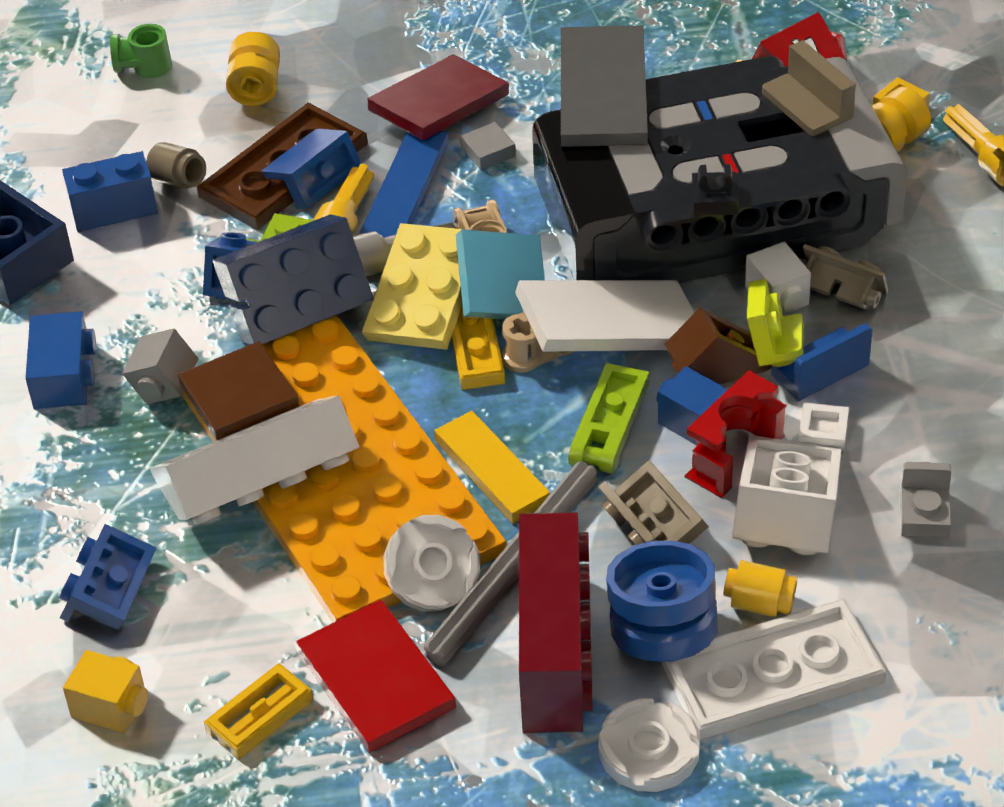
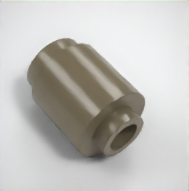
(176, 165)

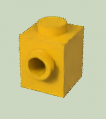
(105, 691)

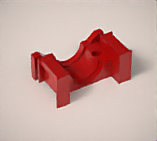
(743, 406)

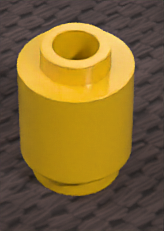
(760, 589)

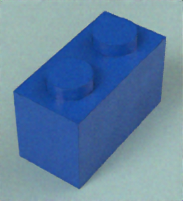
(110, 191)
(59, 360)

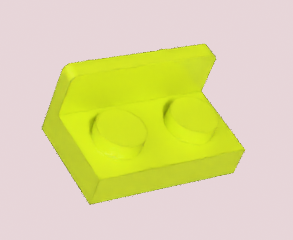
(775, 337)

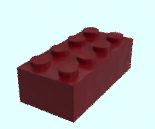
(552, 623)

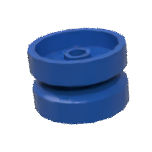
(662, 601)

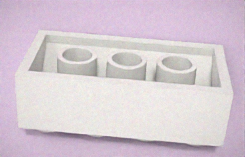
(256, 458)

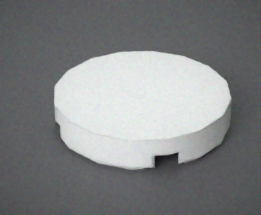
(431, 563)
(649, 745)

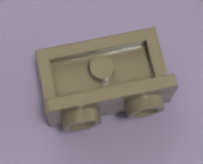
(652, 508)

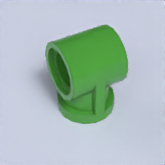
(144, 50)

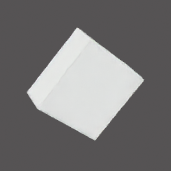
(824, 425)

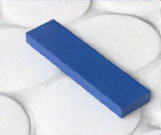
(405, 183)

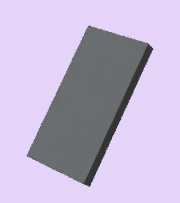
(603, 86)

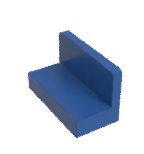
(315, 165)
(826, 361)

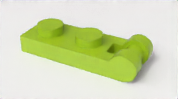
(609, 417)

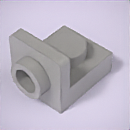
(925, 499)

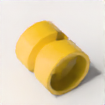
(253, 68)
(903, 116)

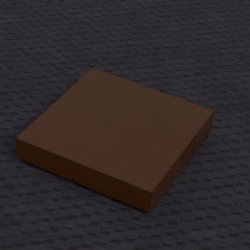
(238, 390)

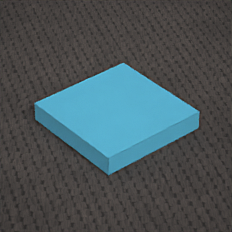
(492, 268)

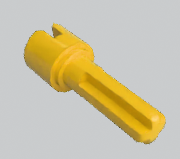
(980, 139)
(349, 196)

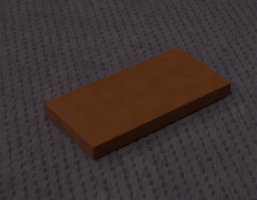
(240, 184)

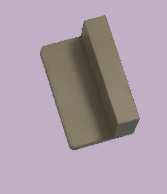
(812, 91)

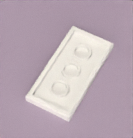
(603, 313)
(775, 668)

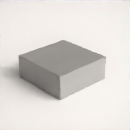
(488, 146)

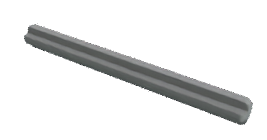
(502, 572)

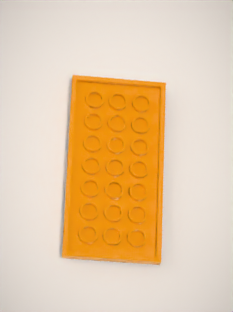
(344, 516)

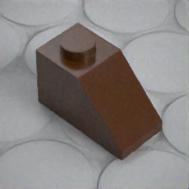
(713, 348)

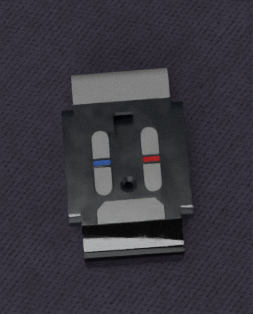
(631, 206)

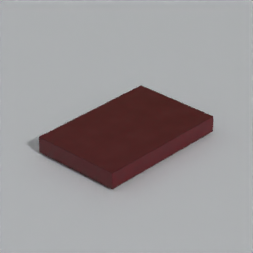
(438, 96)

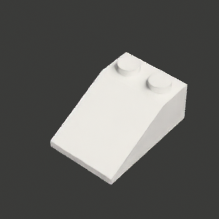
(787, 495)

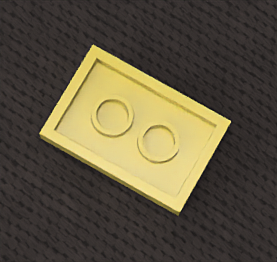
(417, 290)

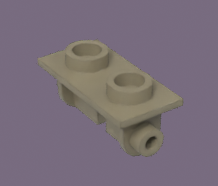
(859, 281)

